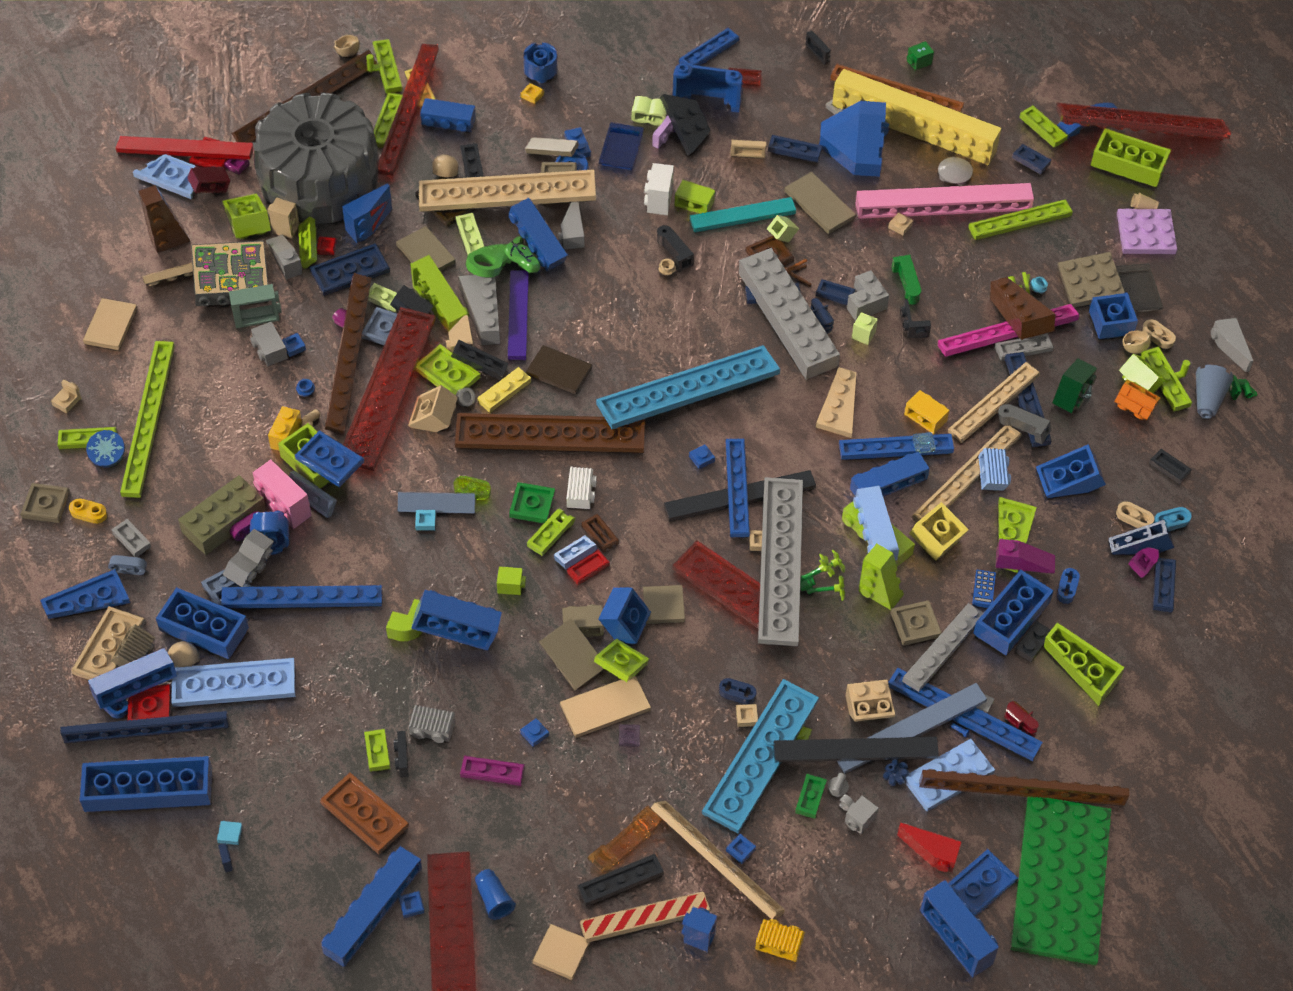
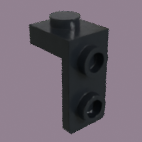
(914, 329)

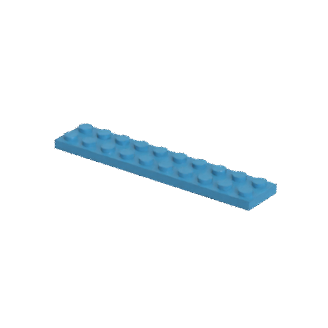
(687, 387)

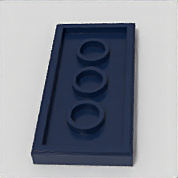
(338, 272)

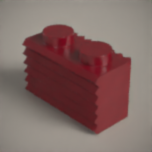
(209, 179)

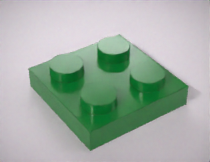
(532, 502)

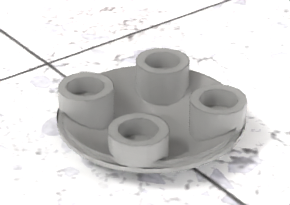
(955, 170)

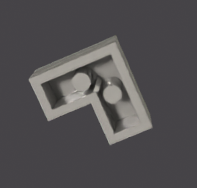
(868, 297)
(249, 558)

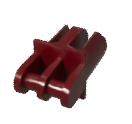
(1021, 719)

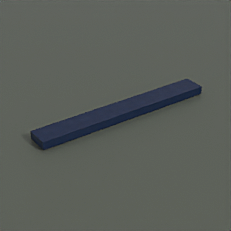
(145, 727)

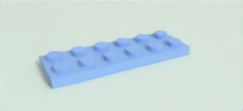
(233, 682)

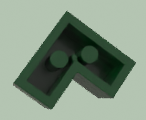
(1074, 384)

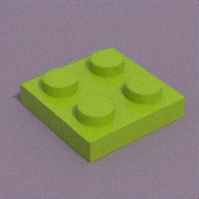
(621, 660)

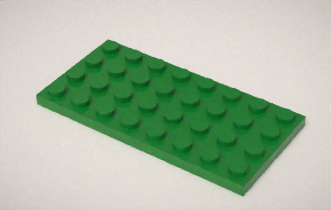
(1061, 880)

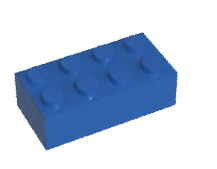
(1013, 612)
(456, 620)
(202, 623)
(959, 928)

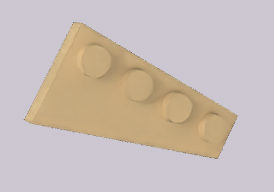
(839, 405)

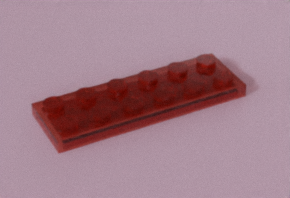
(721, 581)

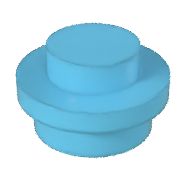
(1039, 285)

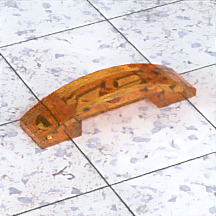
(626, 841)

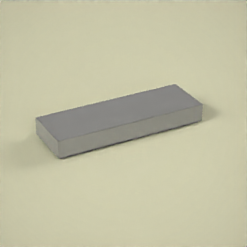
(1029, 346)

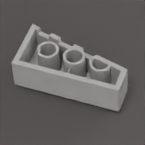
(481, 301)

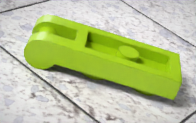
(550, 532)

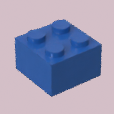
(1113, 315)
(624, 615)

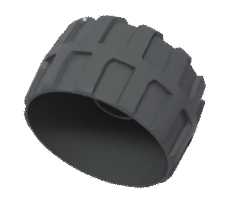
(316, 155)

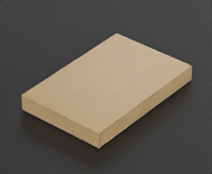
(110, 324)

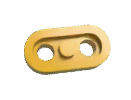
(86, 511)

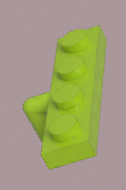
(386, 65)
(1171, 386)

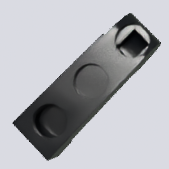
(676, 247)

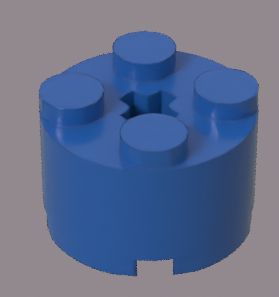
(540, 62)
(274, 526)

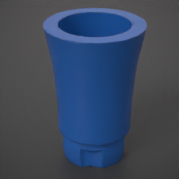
(494, 895)

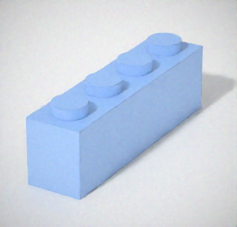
(875, 519)

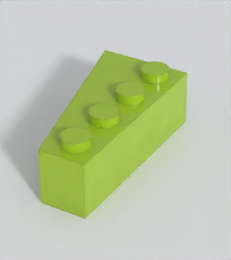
(433, 286)
(1084, 663)

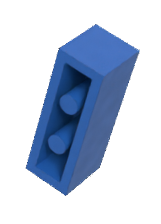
(448, 115)

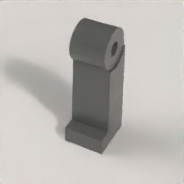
(1025, 421)

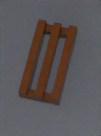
(608, 544)

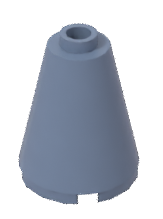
(1211, 389)

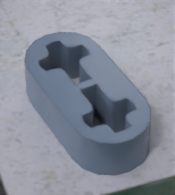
(127, 565)

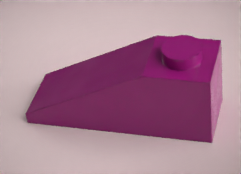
(1022, 556)

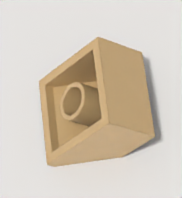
(433, 410)

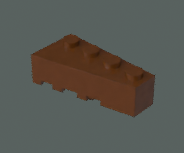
(162, 223)
(1021, 310)

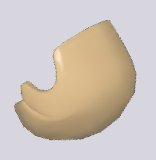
(347, 45)
(445, 166)
(1136, 341)
(184, 654)

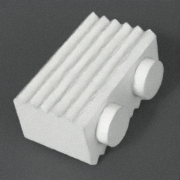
(580, 488)

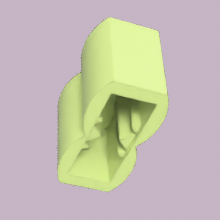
(648, 111)

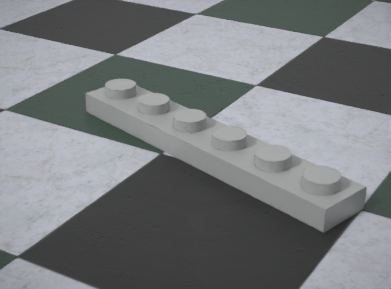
(942, 648)

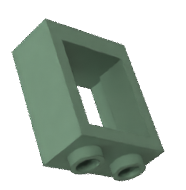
(255, 315)

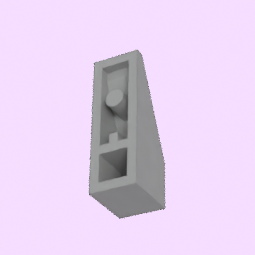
(572, 229)
(285, 256)
(1232, 342)

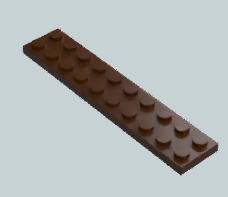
(547, 433)

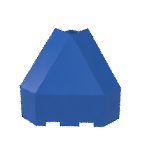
(856, 137)

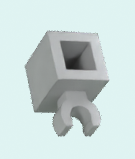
(859, 813)

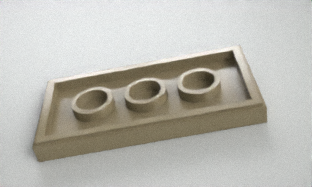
(820, 202)

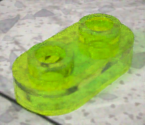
(472, 485)

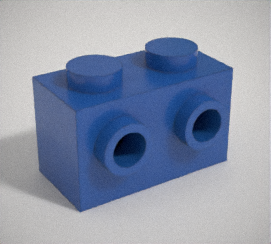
(699, 928)

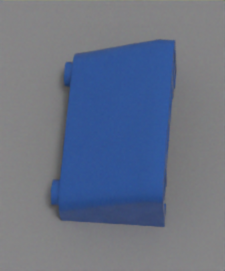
(709, 82)

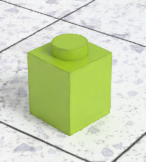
(510, 580)

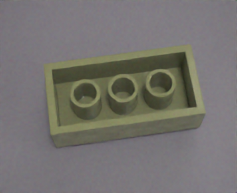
(212, 519)

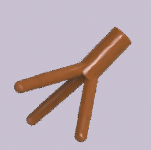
(795, 267)

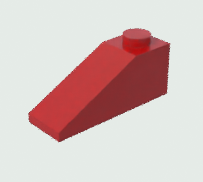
(932, 847)

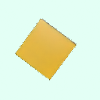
(532, 93)

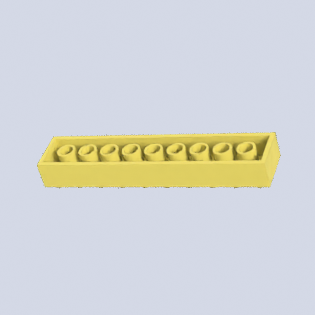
(921, 117)

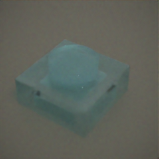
(924, 442)

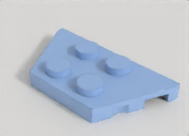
(168, 174)

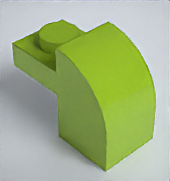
(400, 625)

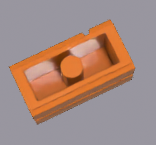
(1137, 400)

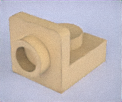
(67, 396)

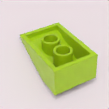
(247, 216)

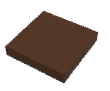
(778, 247)

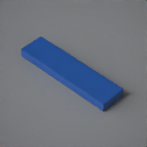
(710, 48)

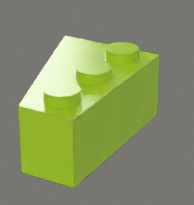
(879, 577)

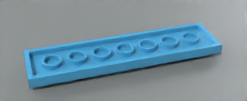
(755, 762)

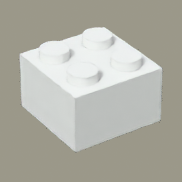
(659, 189)

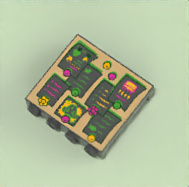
(225, 269)

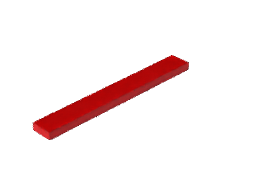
(184, 147)

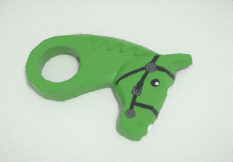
(498, 256)

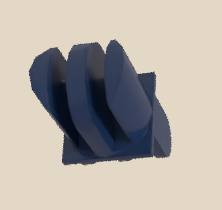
(822, 314)

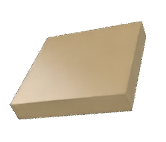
(561, 952)

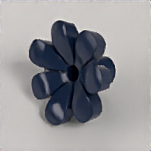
(895, 772)

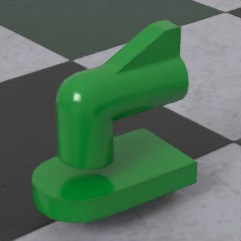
(1235, 389)

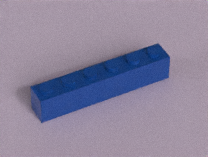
(371, 906)

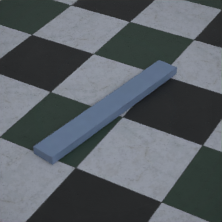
(927, 719)

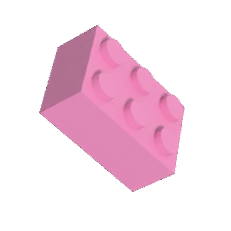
(282, 493)

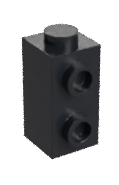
(409, 299)

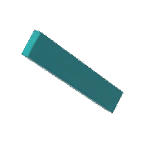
(742, 214)

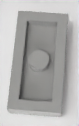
(131, 538)

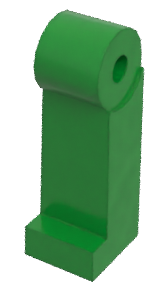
(908, 277)

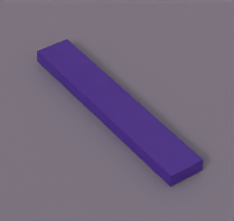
(518, 315)

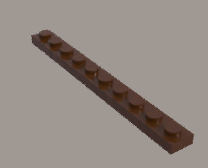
(326, 84)
(348, 354)
(1023, 787)

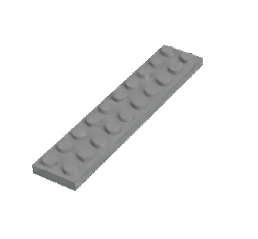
(780, 562)

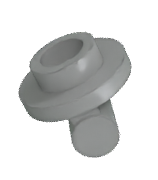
(838, 785)

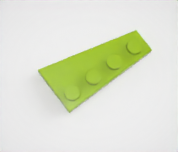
(1014, 520)

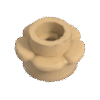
(667, 267)

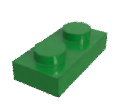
(810, 796)

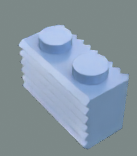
(994, 469)

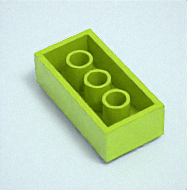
(1130, 157)

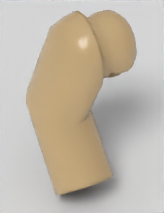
(310, 417)

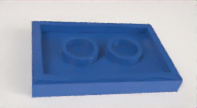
(329, 458)
(983, 882)

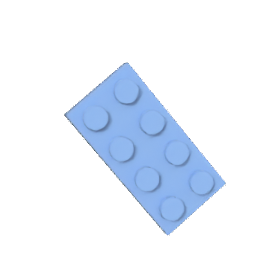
(961, 759)

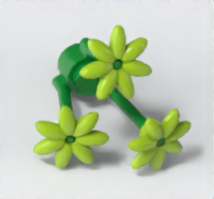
(807, 580)

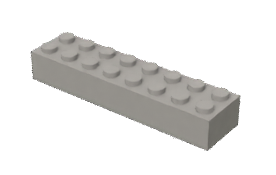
(789, 313)

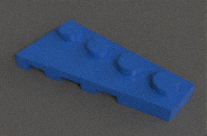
(87, 596)

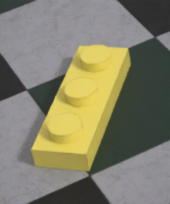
(504, 390)

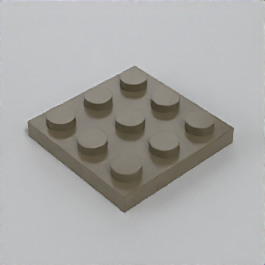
(1090, 278)

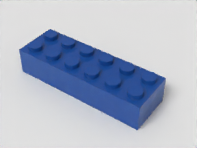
(146, 784)

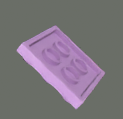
(1146, 231)

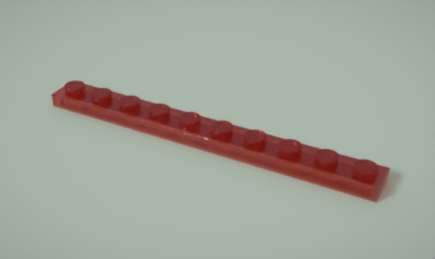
(407, 109)

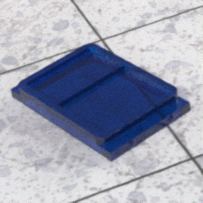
(621, 146)

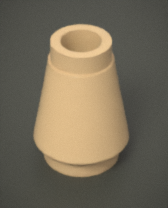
(1141, 201)

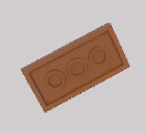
(364, 813)

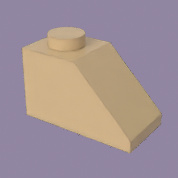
(459, 331)

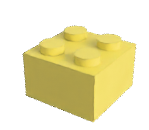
(938, 531)

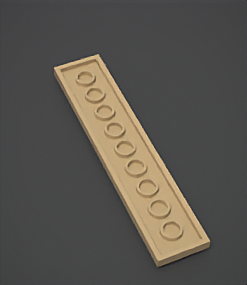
(506, 190)

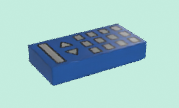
(983, 588)

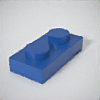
(577, 134)

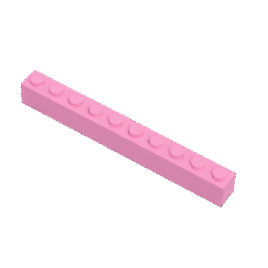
(944, 200)

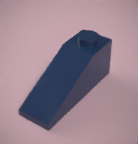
(1150, 536)

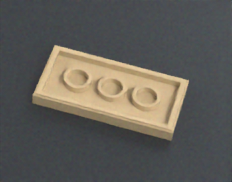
(104, 643)
(605, 706)

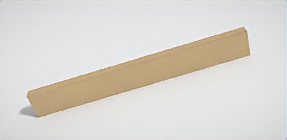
(967, 474)
(718, 859)

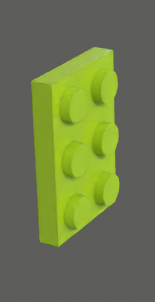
(446, 371)

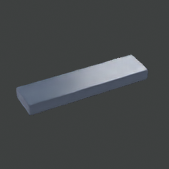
(436, 501)

